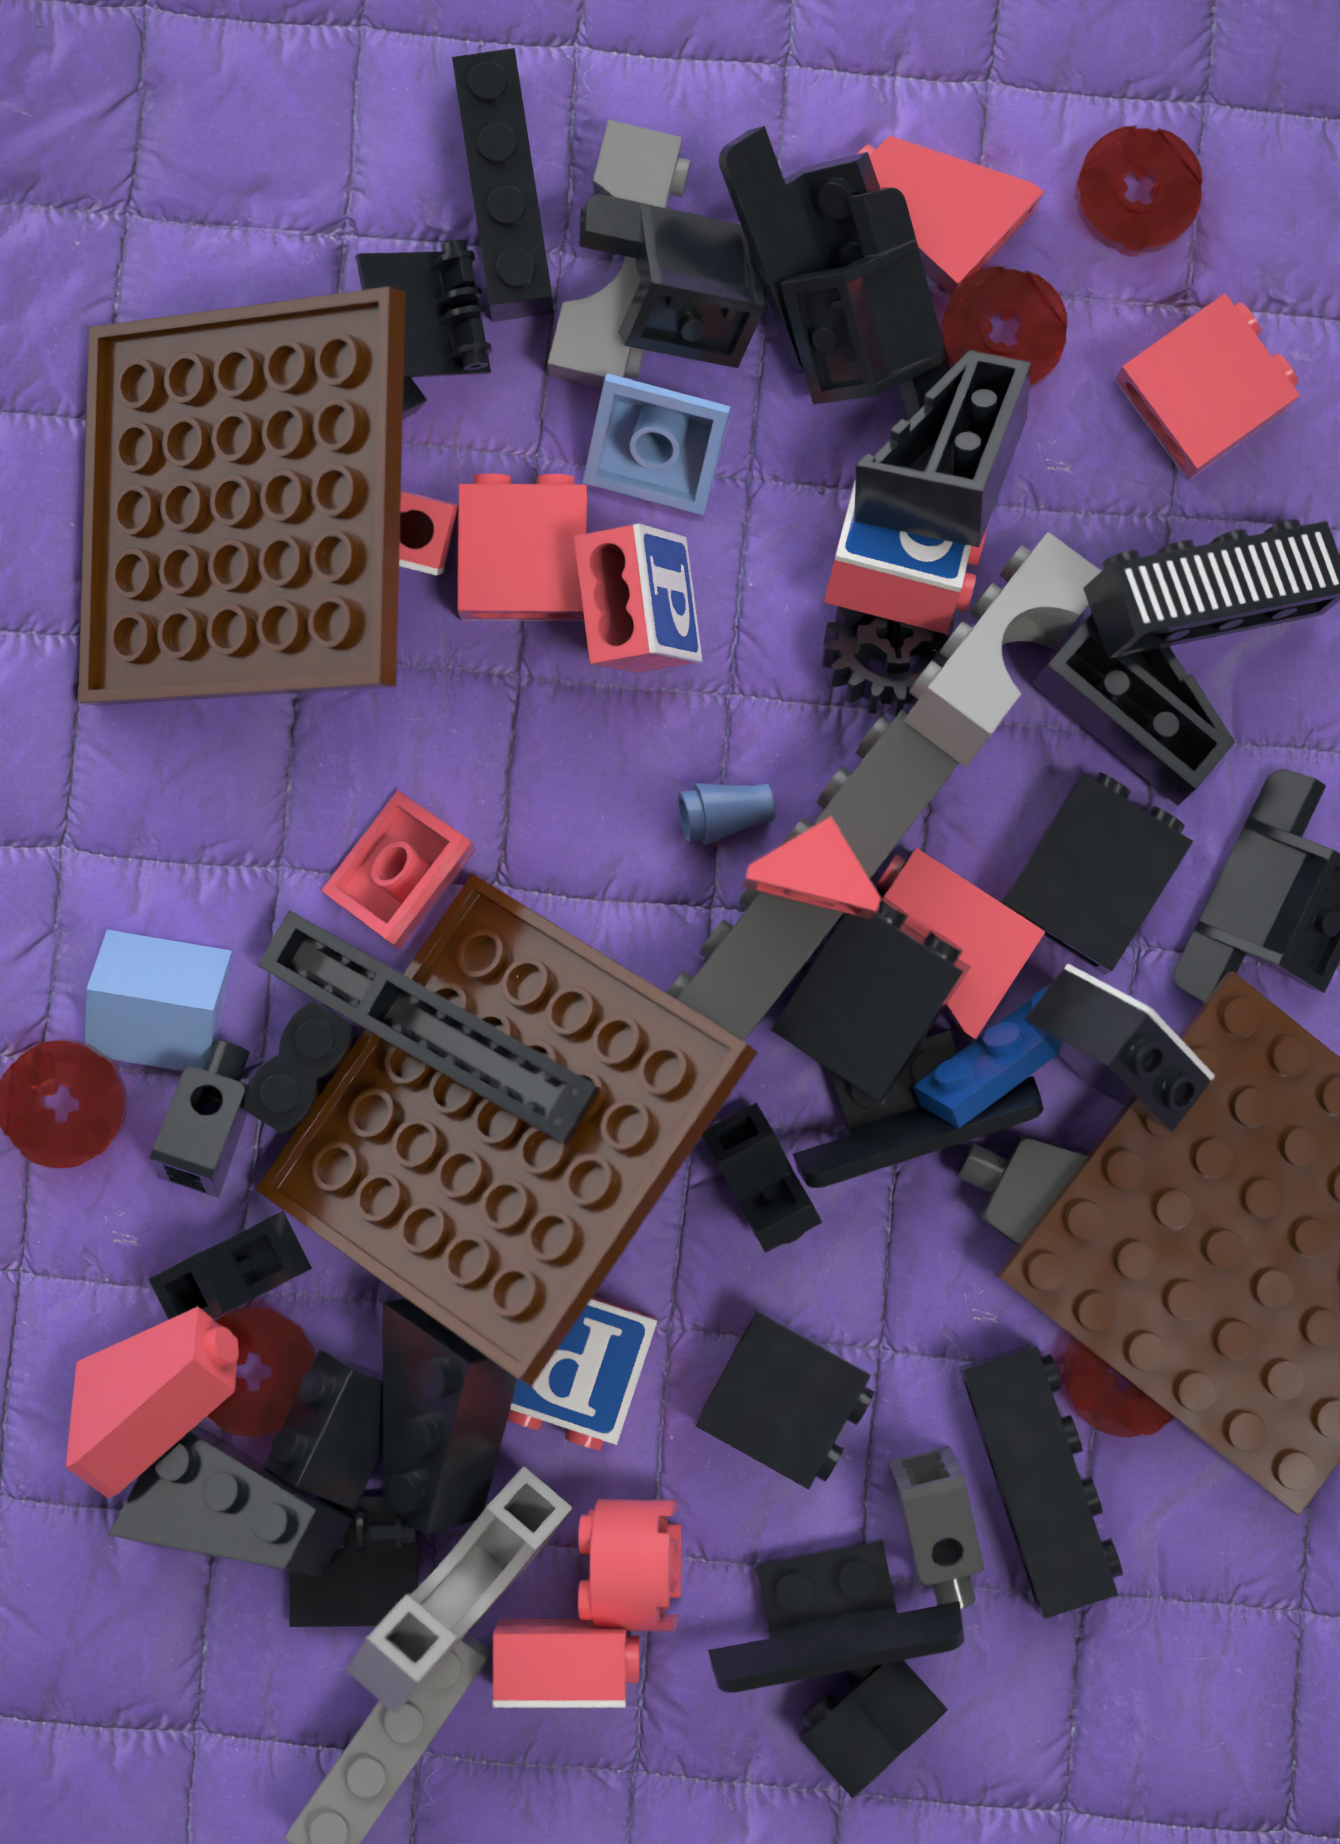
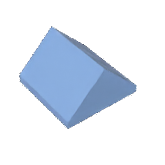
(656, 444)
(156, 1000)

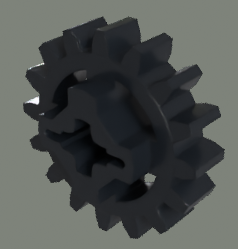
(879, 657)

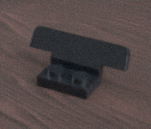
(796, 220)
(696, 281)
(872, 320)
(1272, 897)
(900, 1127)
(831, 1617)

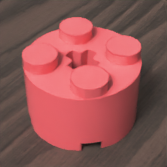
(631, 1564)

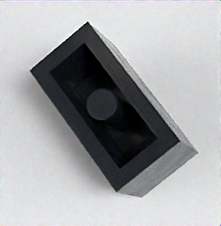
(332, 1431)

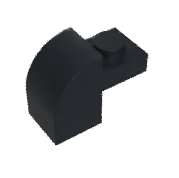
(761, 1178)
(233, 1270)

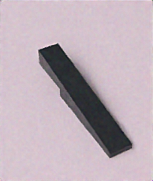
(429, 1027)

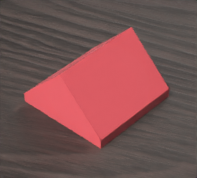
(399, 869)
(816, 871)

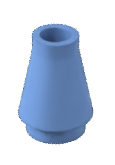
(722, 810)

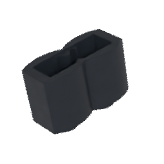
(309, 1053)
(869, 1723)

